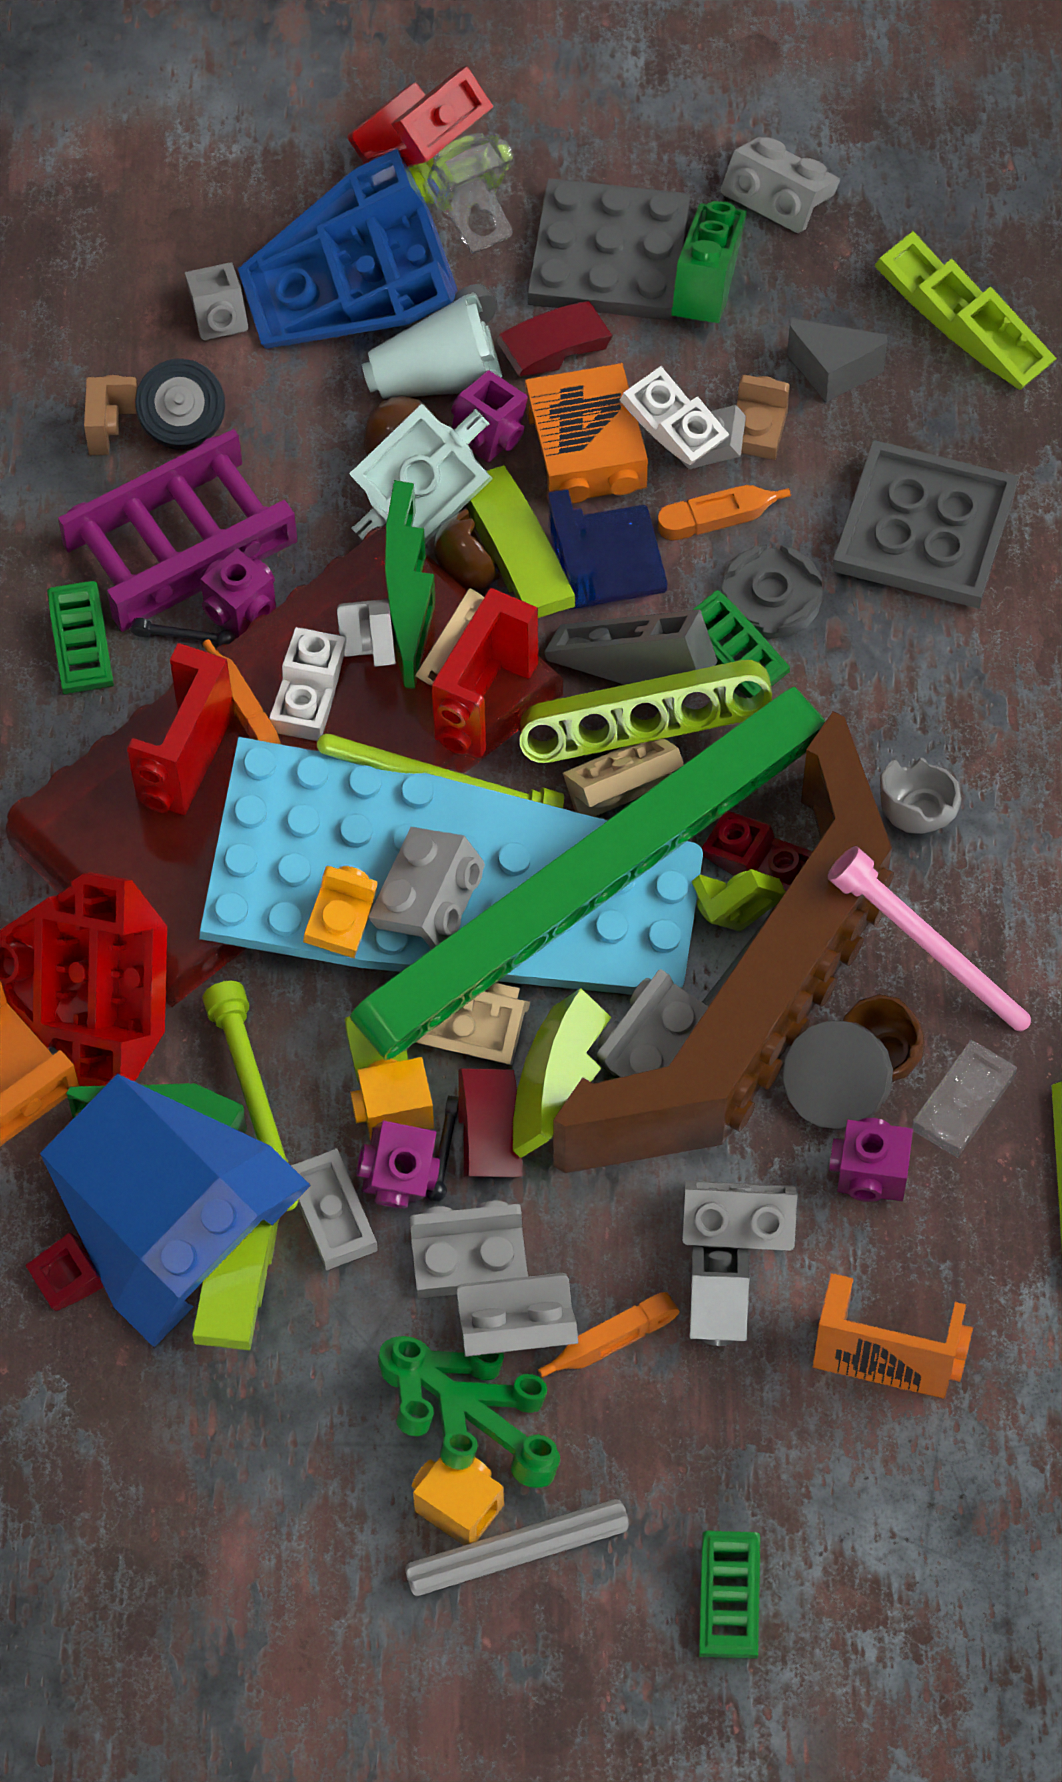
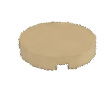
(449, 637)

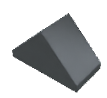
(835, 356)

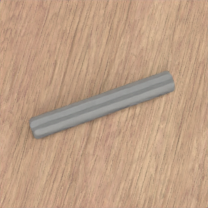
(516, 1547)

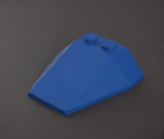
(351, 261)
(162, 1197)

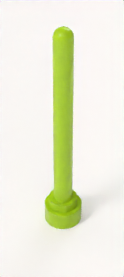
(384, 760)
(227, 1007)

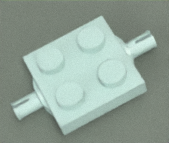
(432, 459)

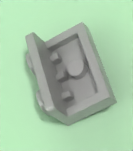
(777, 182)
(428, 886)

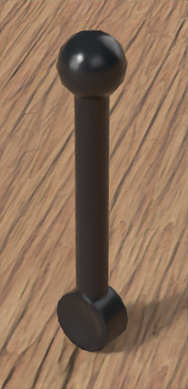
(143, 628)
(451, 1112)

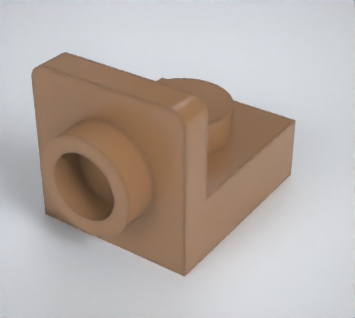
(103, 403)
(766, 409)

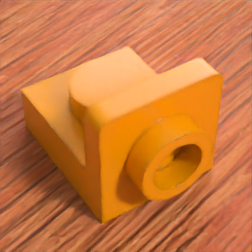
(341, 910)

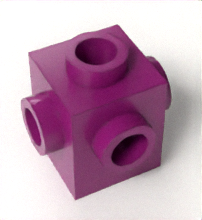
(500, 405)
(237, 591)
(408, 1147)
(872, 1160)

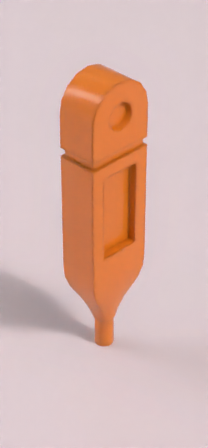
(715, 511)
(246, 705)
(615, 1334)

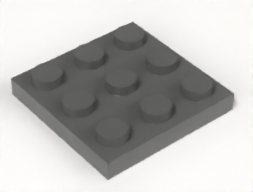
(609, 248)
(925, 524)

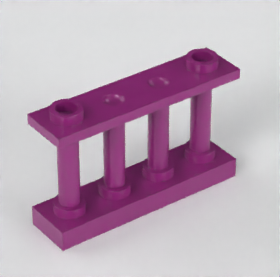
(178, 573)

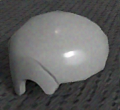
(919, 796)

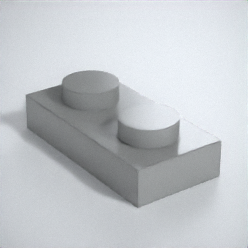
(334, 1211)

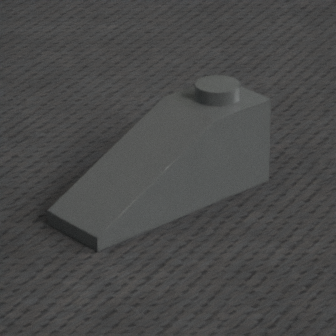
(635, 646)

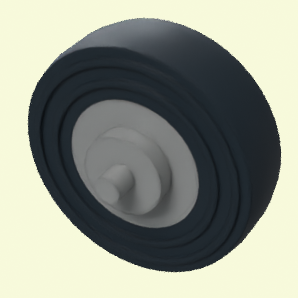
(180, 403)

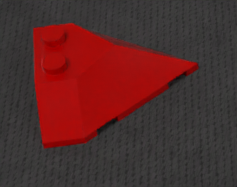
(90, 975)

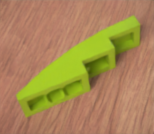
(965, 314)
(519, 545)
(235, 1292)

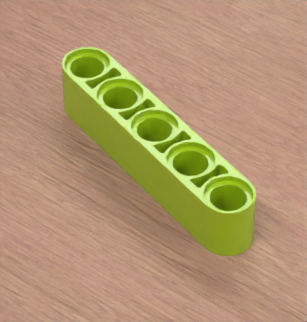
(627, 730)

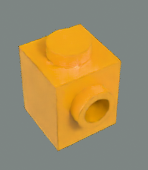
(394, 1094)
(458, 1499)

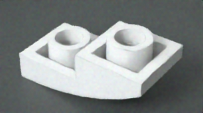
(671, 418)
(308, 683)

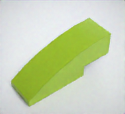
(555, 1067)

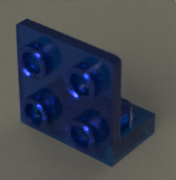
(605, 552)

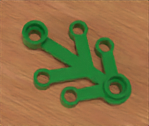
(412, 1364)

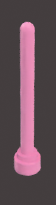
(856, 874)

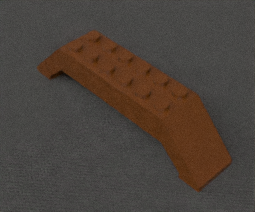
(762, 1001)

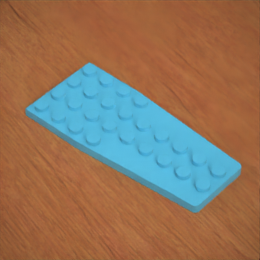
(305, 811)

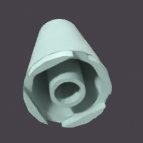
(435, 354)

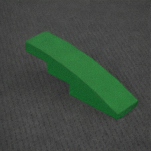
(408, 589)

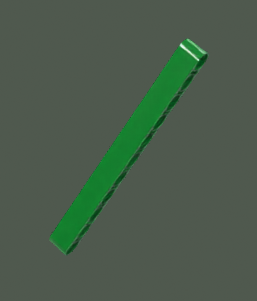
(587, 875)

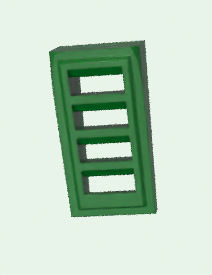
(78, 606)
(724, 618)
(729, 1545)

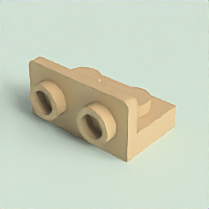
(621, 776)
(483, 1027)

